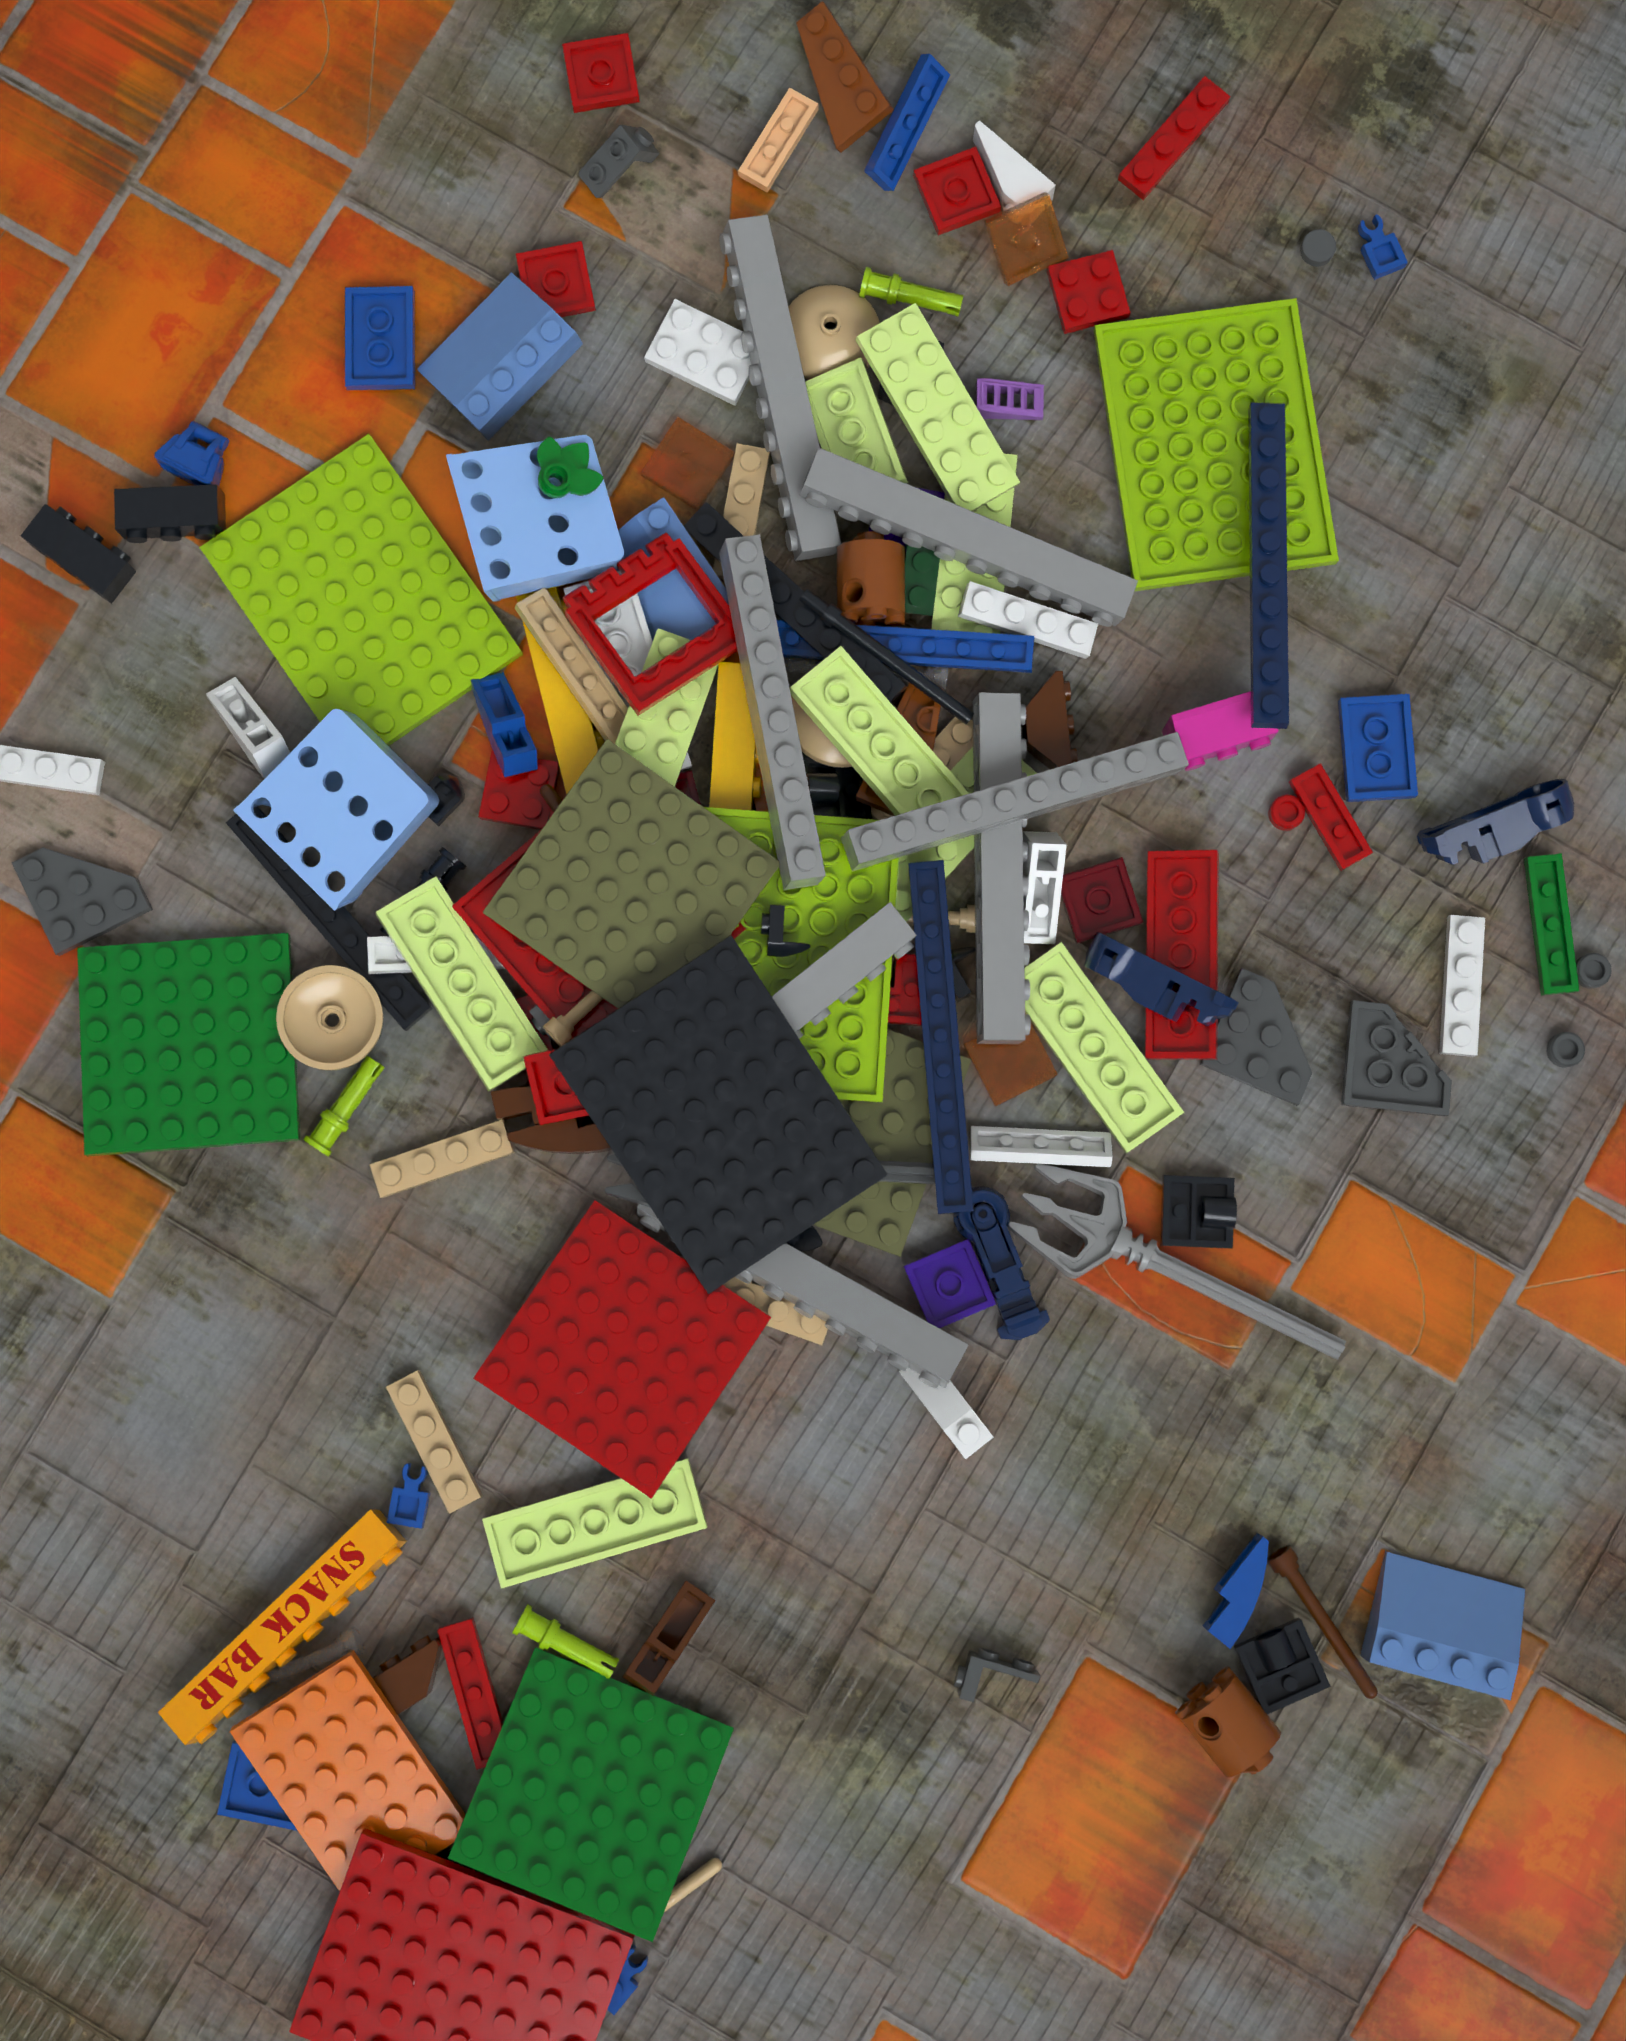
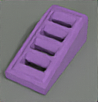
(998, 387)

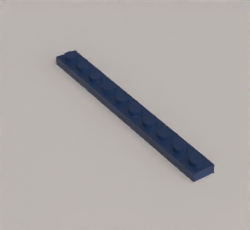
(1268, 566)
(940, 1037)

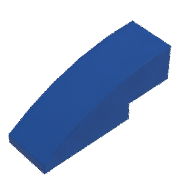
(505, 724)
(1240, 1591)

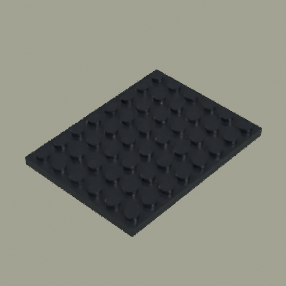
(718, 1114)

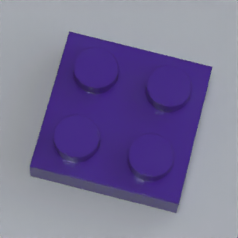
(950, 1284)

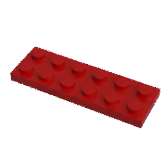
(1185, 938)

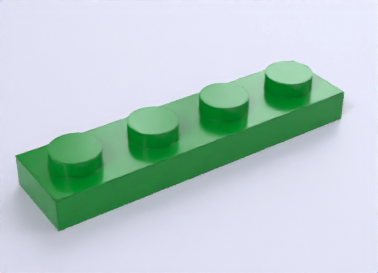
(1551, 924)

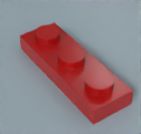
(1330, 817)

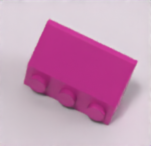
(1218, 730)

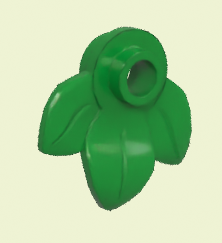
(568, 466)

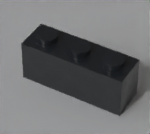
(169, 512)
(79, 552)

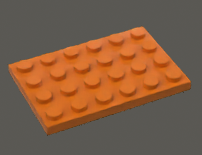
(347, 1765)

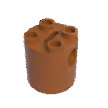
(871, 580)
(1230, 1724)

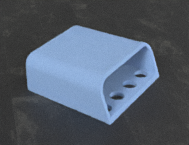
(525, 536)
(345, 800)

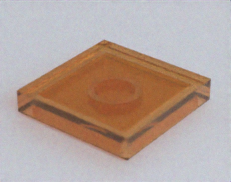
(1026, 238)
(687, 464)
(1011, 1068)

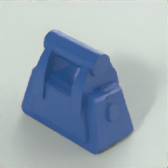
(192, 461)

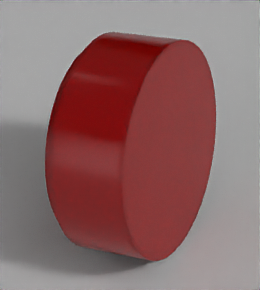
(1286, 812)

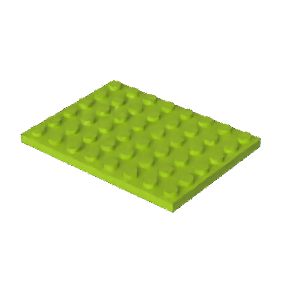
(1181, 439)
(361, 595)
(853, 1038)

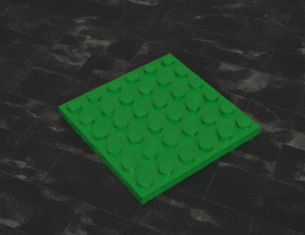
(185, 1045)
(592, 1794)

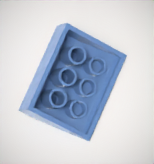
(500, 355)
(669, 601)
(1445, 1625)

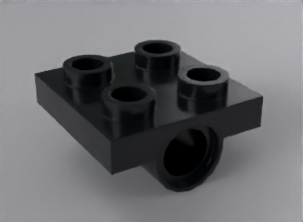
(835, 790)
(1198, 1211)
(1282, 1666)

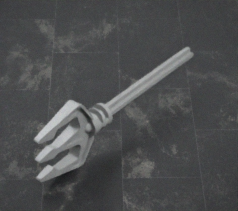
(1109, 1237)

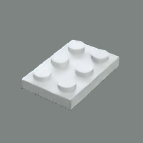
(701, 352)

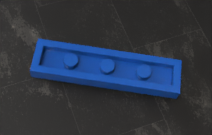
(907, 122)

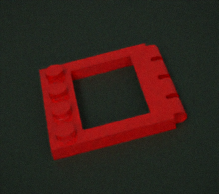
(637, 574)

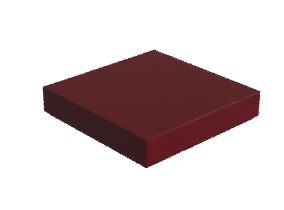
(1100, 900)

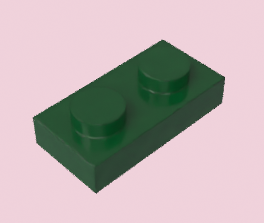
(920, 580)

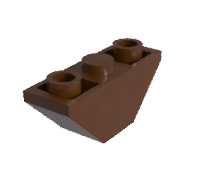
(1048, 724)
(410, 1678)

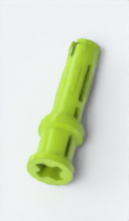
(894, 289)
(335, 1119)
(550, 1634)

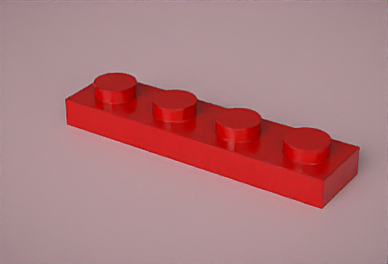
(1174, 138)
(472, 1687)

